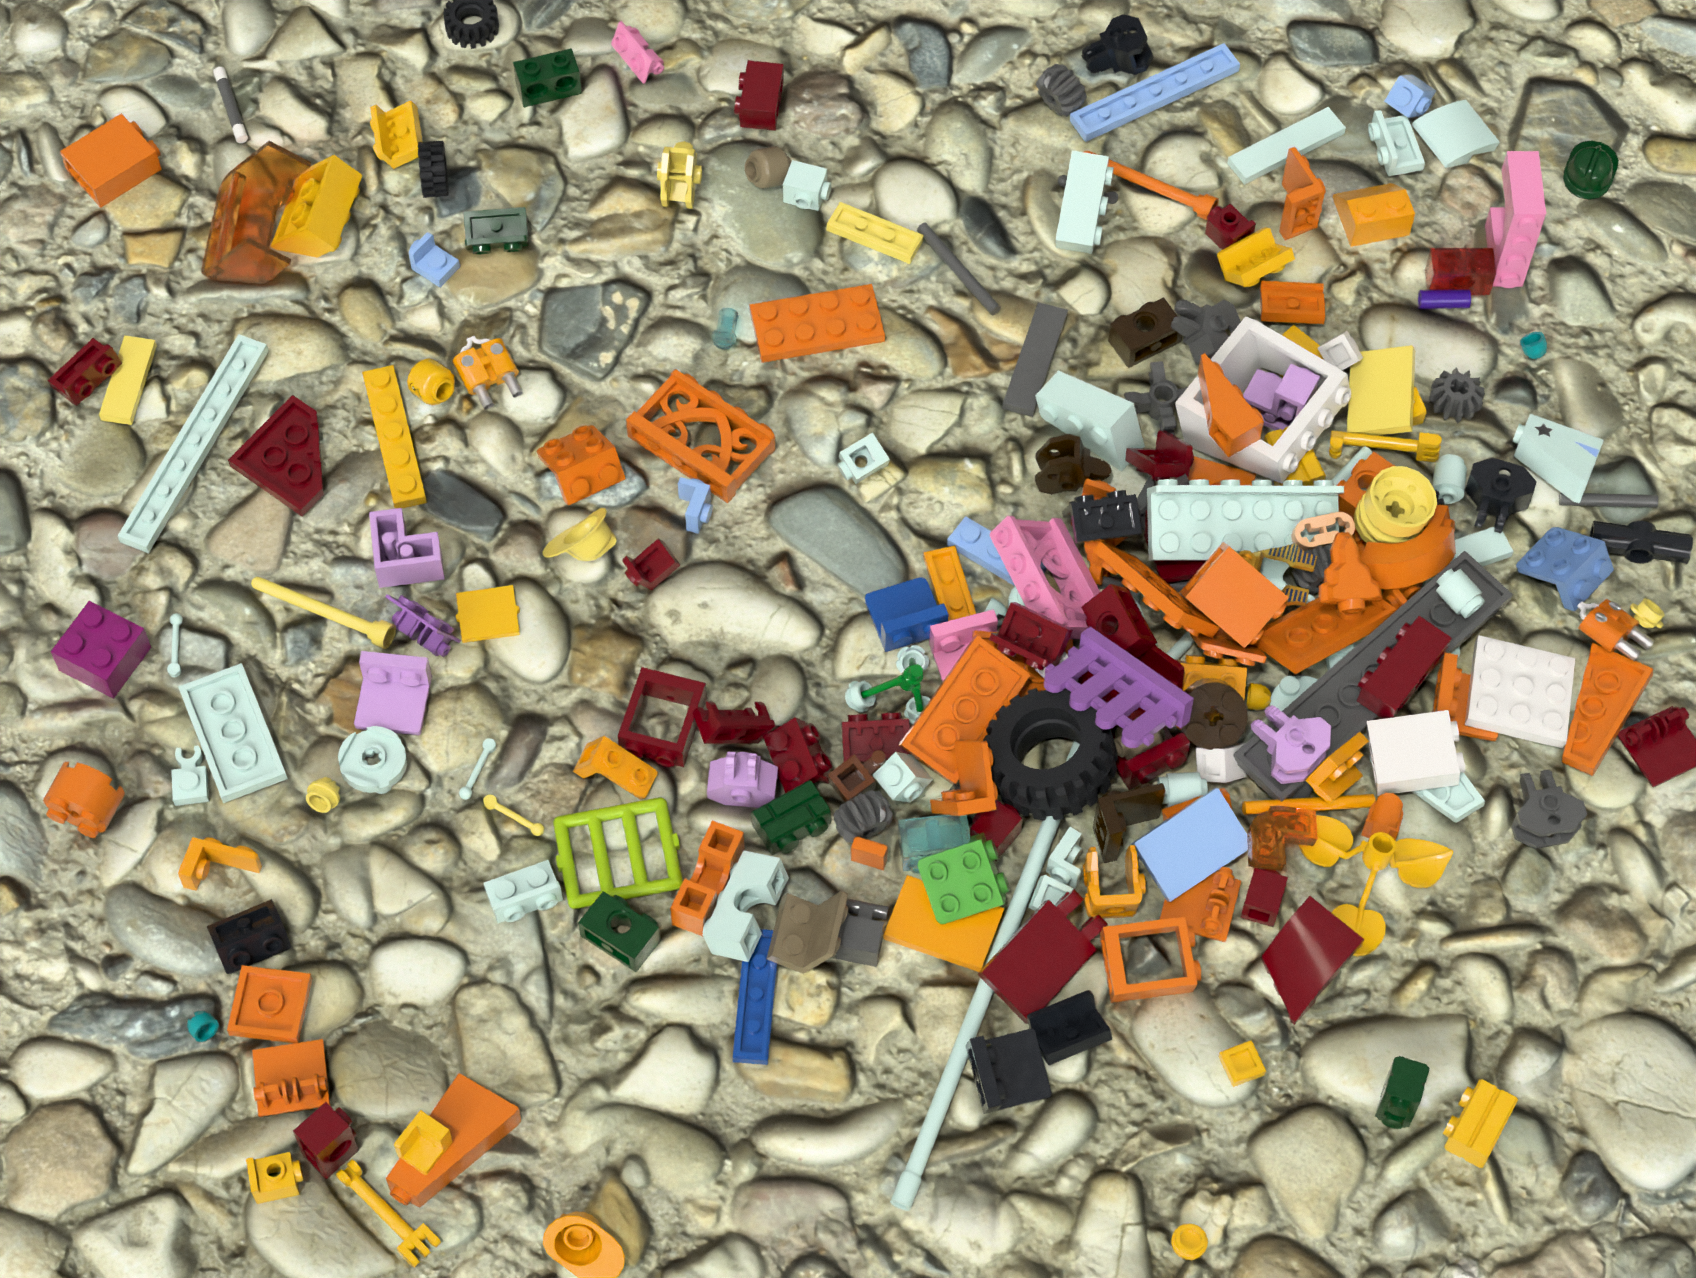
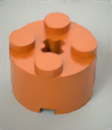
(83, 799)

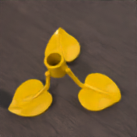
(1417, 860)

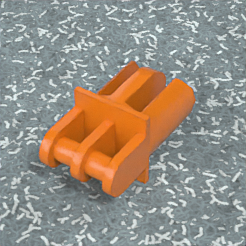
(1384, 816)

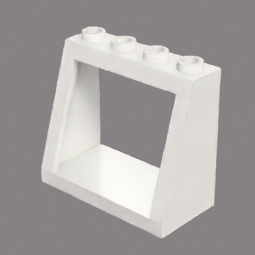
(1245, 351)

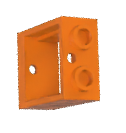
(1114, 967)

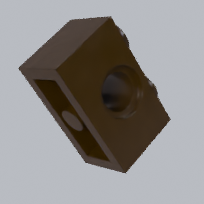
(1137, 345)

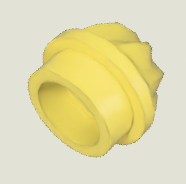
(323, 794)

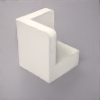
(1219, 764)

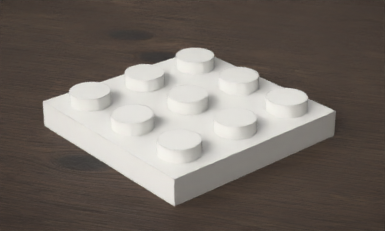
(1520, 691)

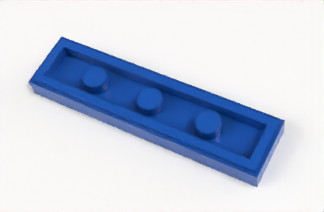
(755, 1005)

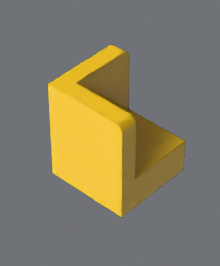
(423, 1142)

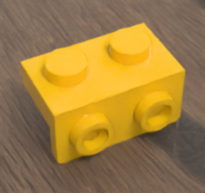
(396, 133)
(1253, 258)

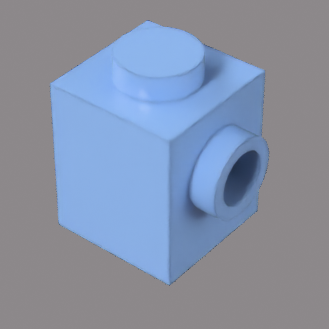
(1410, 96)

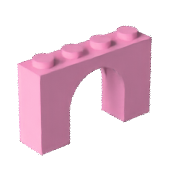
(1517, 226)

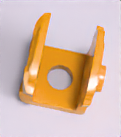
(1113, 905)

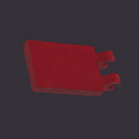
(1041, 956)

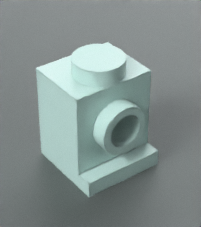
(866, 448)

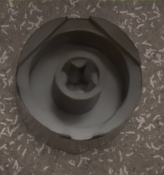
(1226, 727)

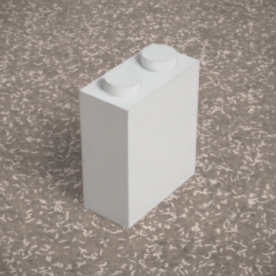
(1414, 752)

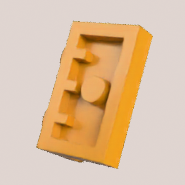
(1338, 770)

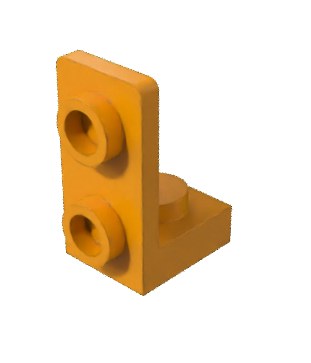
(617, 765)
(200, 853)

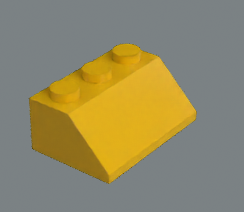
(318, 209)

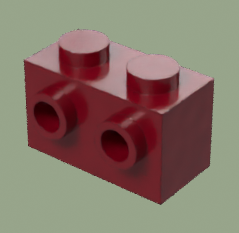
(760, 96)

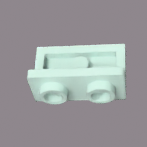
(1395, 144)

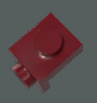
(651, 565)

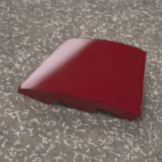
(1308, 956)

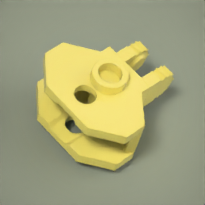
(679, 174)

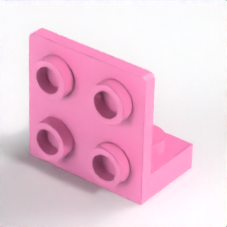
(952, 637)

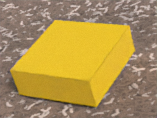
(1242, 1063)

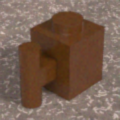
(854, 777)

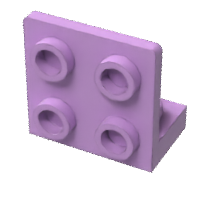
(393, 692)

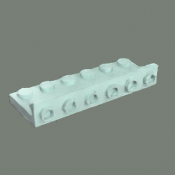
(1198, 517)

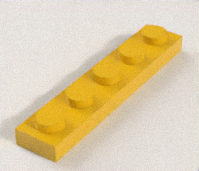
(394, 437)

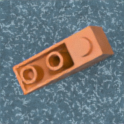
(1228, 415)

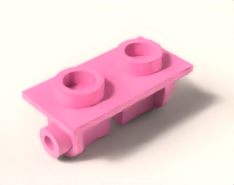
(632, 48)

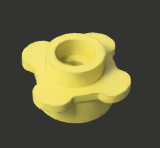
(1648, 613)

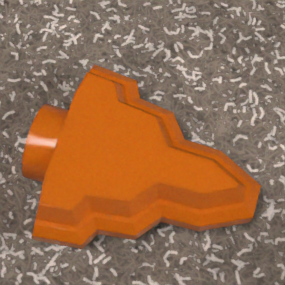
(1347, 578)

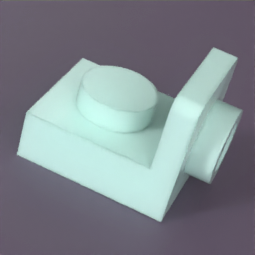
(1063, 858)

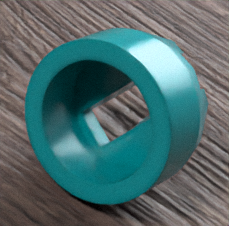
(1534, 345)
(202, 1026)

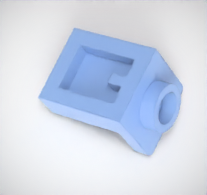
(432, 261)

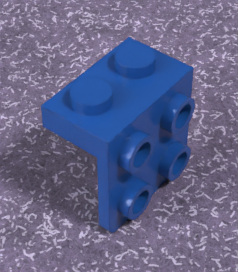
(904, 613)

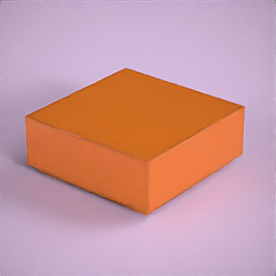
(869, 853)

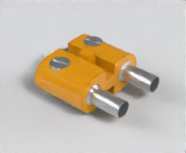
(486, 367)

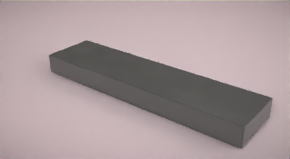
(1035, 359)

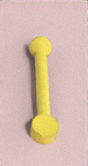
(490, 802)

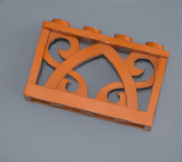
(712, 408)

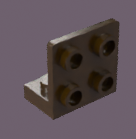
(1119, 810)

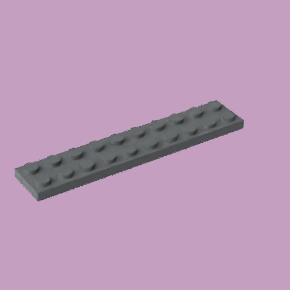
(1336, 692)

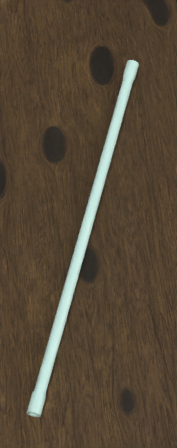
(911, 1177)

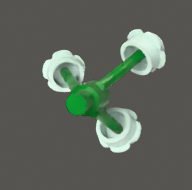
(911, 664)

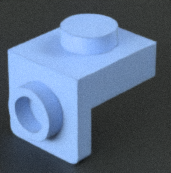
(700, 502)

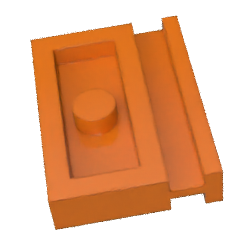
(1292, 302)

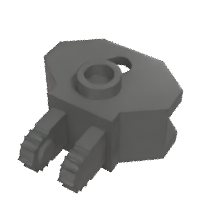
(1204, 326)
(1547, 813)

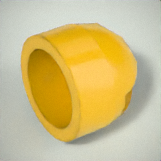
(1258, 697)

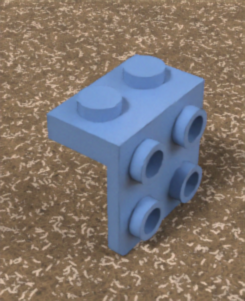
(1569, 561)

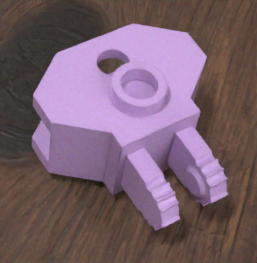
(1296, 746)
(742, 780)

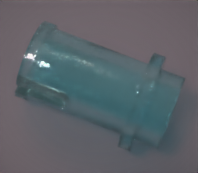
(725, 335)

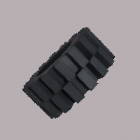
(471, 33)
(433, 169)

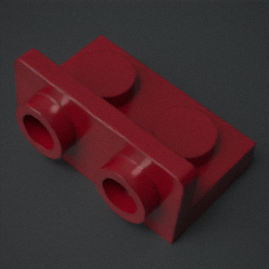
(865, 736)

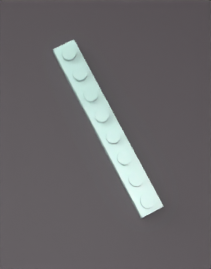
(193, 444)

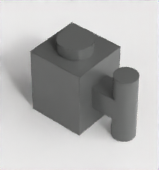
(862, 935)

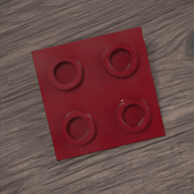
(1661, 745)

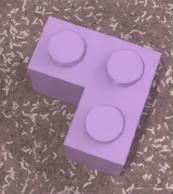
(1280, 398)
(401, 557)

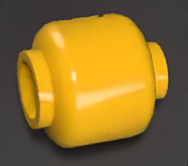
(431, 381)

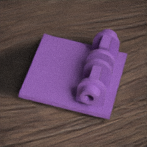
(418, 624)

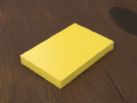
(1382, 392)

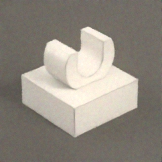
(1341, 351)

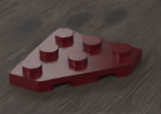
(285, 456)

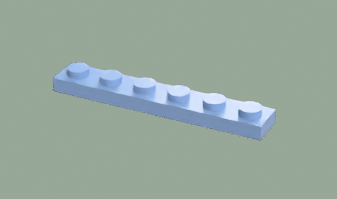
(1154, 92)

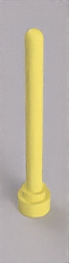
(380, 633)

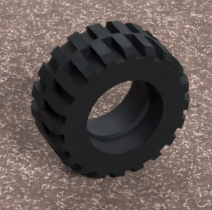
(1056, 789)

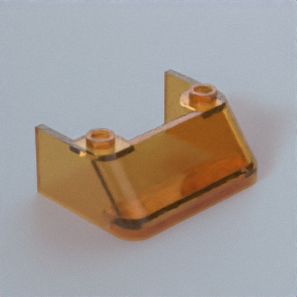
(246, 216)

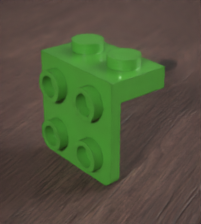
(963, 879)

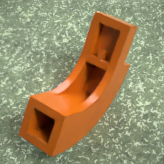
(1416, 559)

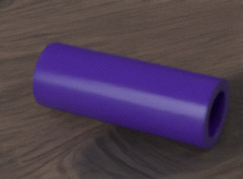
(1444, 299)

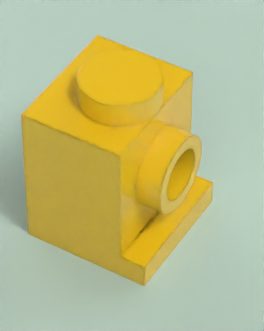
(268, 1188)

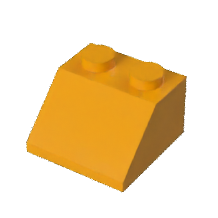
(1375, 213)

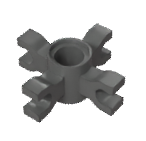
(1159, 389)

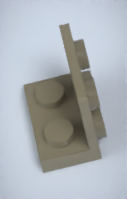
(806, 931)

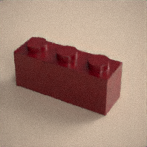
(1402, 668)

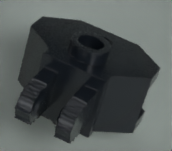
(1120, 48)
(1499, 493)

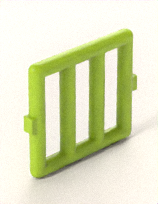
(594, 819)

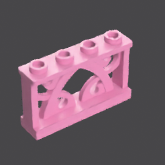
(1024, 547)

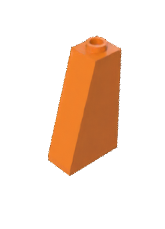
(475, 1123)

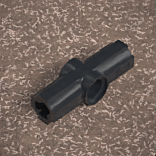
(1642, 542)

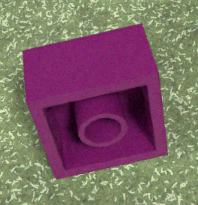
(101, 649)

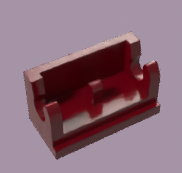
(733, 725)

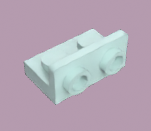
(523, 892)

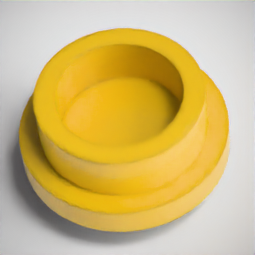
(1189, 1241)

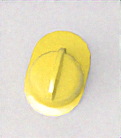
(584, 540)

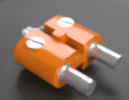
(1612, 628)

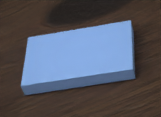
(1192, 844)

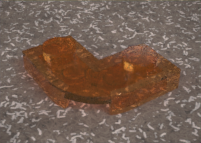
(1273, 829)

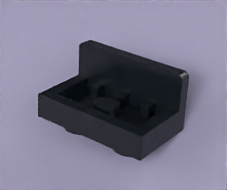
(1069, 1027)

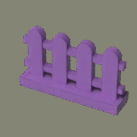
(1135, 682)

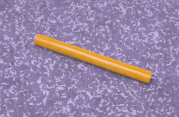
(1311, 803)

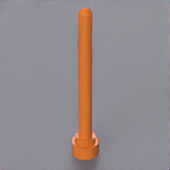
(1201, 204)

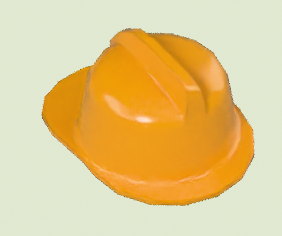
(583, 1246)

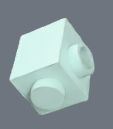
(806, 186)
(902, 777)

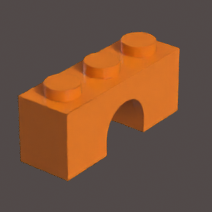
(699, 895)

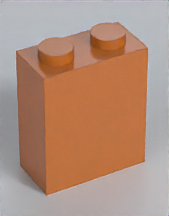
(111, 159)
(1235, 595)

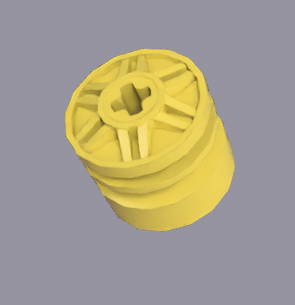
(1395, 506)

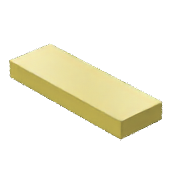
(875, 232)
(128, 380)

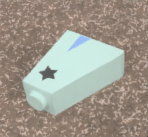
(1557, 454)

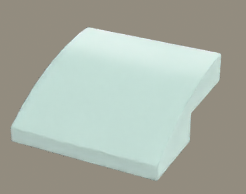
(1455, 133)

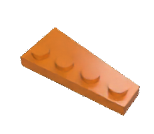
(1603, 705)

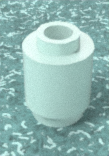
(1450, 478)
(1460, 592)
(1182, 787)

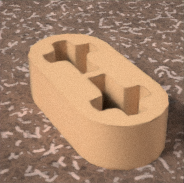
(1321, 524)

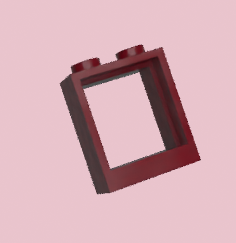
(668, 688)

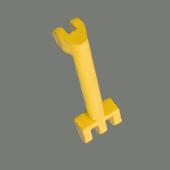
(1426, 447)
(411, 1239)

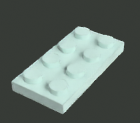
(232, 733)

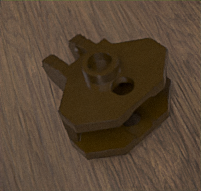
(1067, 467)

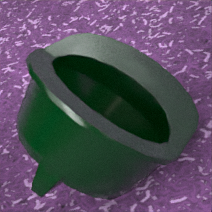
(1590, 169)

